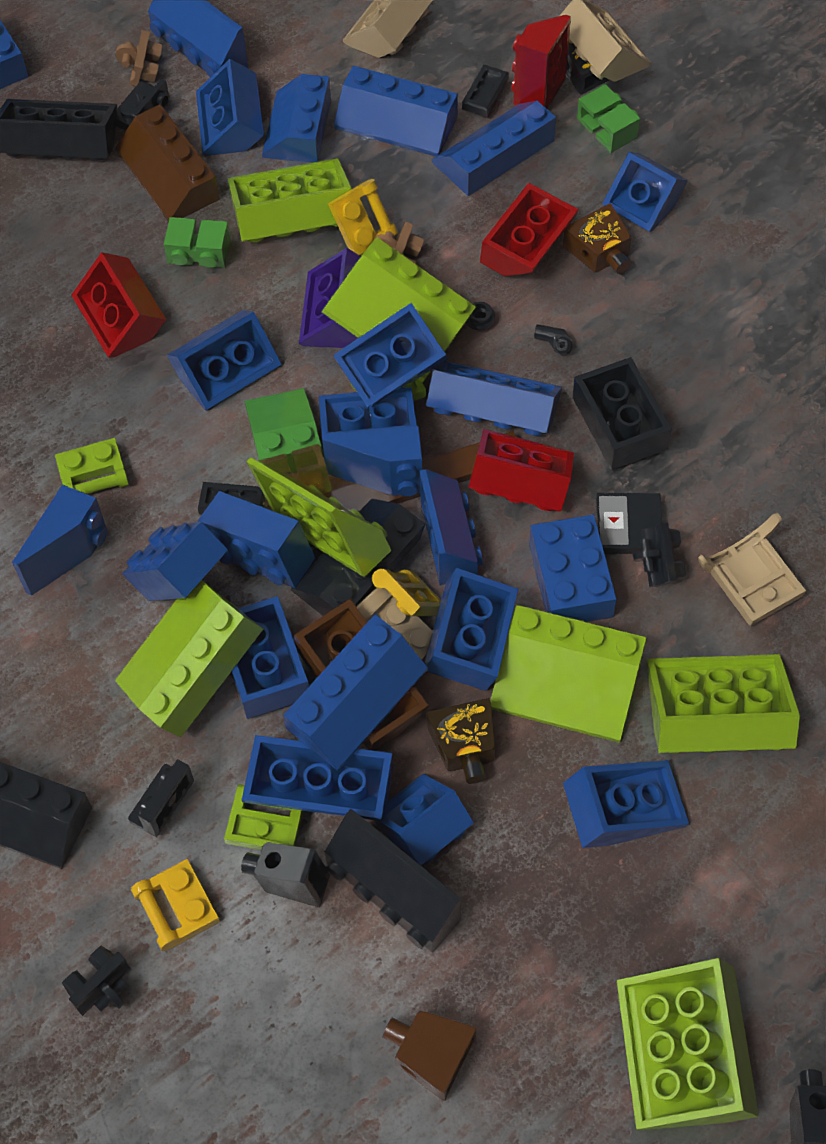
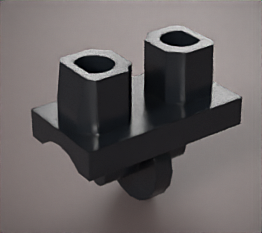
(658, 555)
(102, 986)

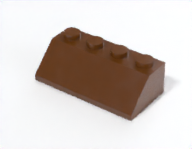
(167, 164)
(326, 638)

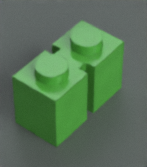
(605, 110)
(207, 247)

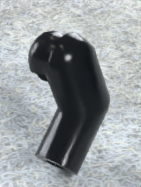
(556, 337)

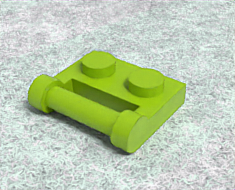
(92, 462)
(255, 828)

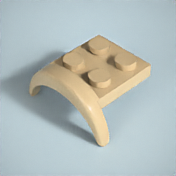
(754, 574)
(410, 627)

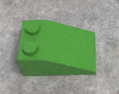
(282, 425)

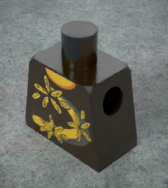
(464, 737)

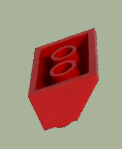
(541, 60)
(526, 232)
(117, 305)
(522, 471)

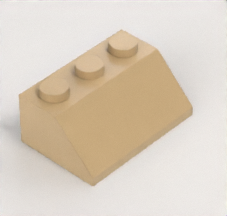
(386, 25)
(603, 42)

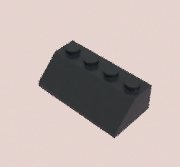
(57, 128)
(333, 583)
(40, 816)
(392, 882)

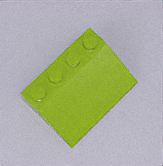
(287, 199)
(386, 283)
(323, 519)
(187, 658)
(567, 673)
(722, 704)
(686, 1047)

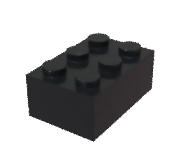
(621, 413)

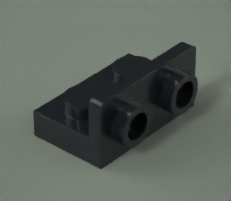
(141, 99)
(162, 797)

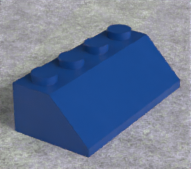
(198, 32)
(396, 111)
(497, 146)
(493, 397)
(355, 692)
(295, 777)

